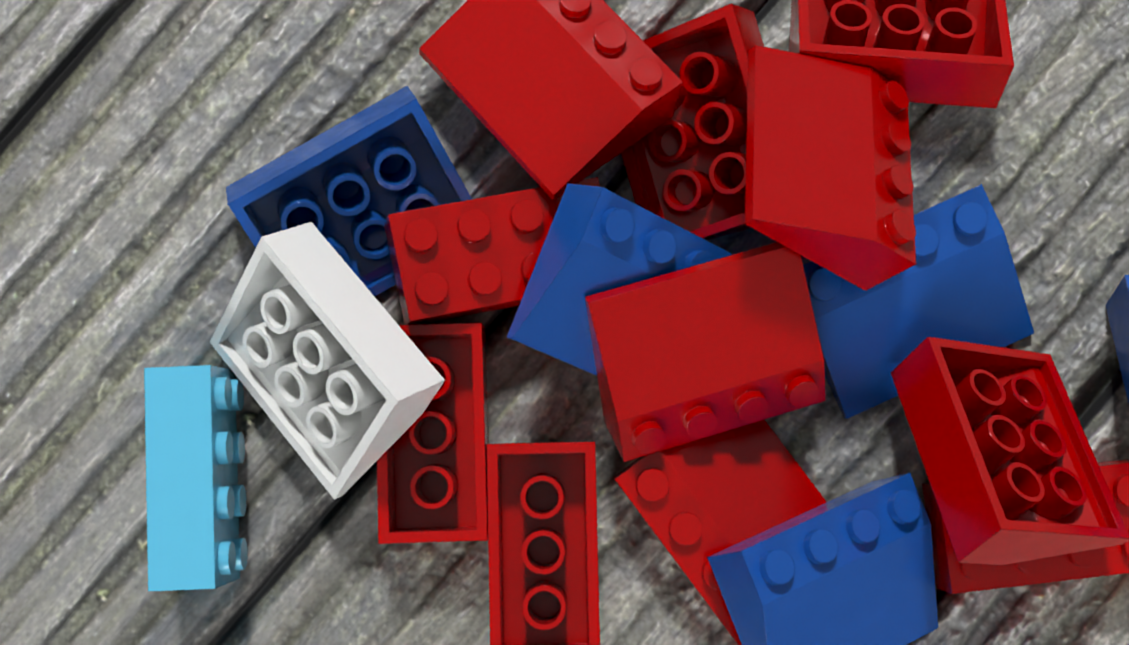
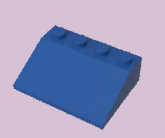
(350, 183)
(591, 248)
(956, 292)
(836, 573)

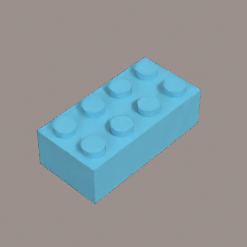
(193, 477)

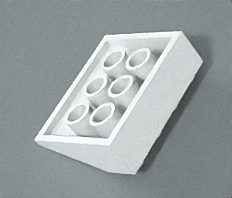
(323, 356)

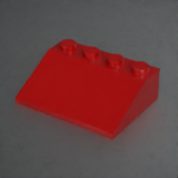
(930, 47)
(554, 82)
(696, 160)
(830, 164)
(705, 349)
(1005, 453)
(715, 496)

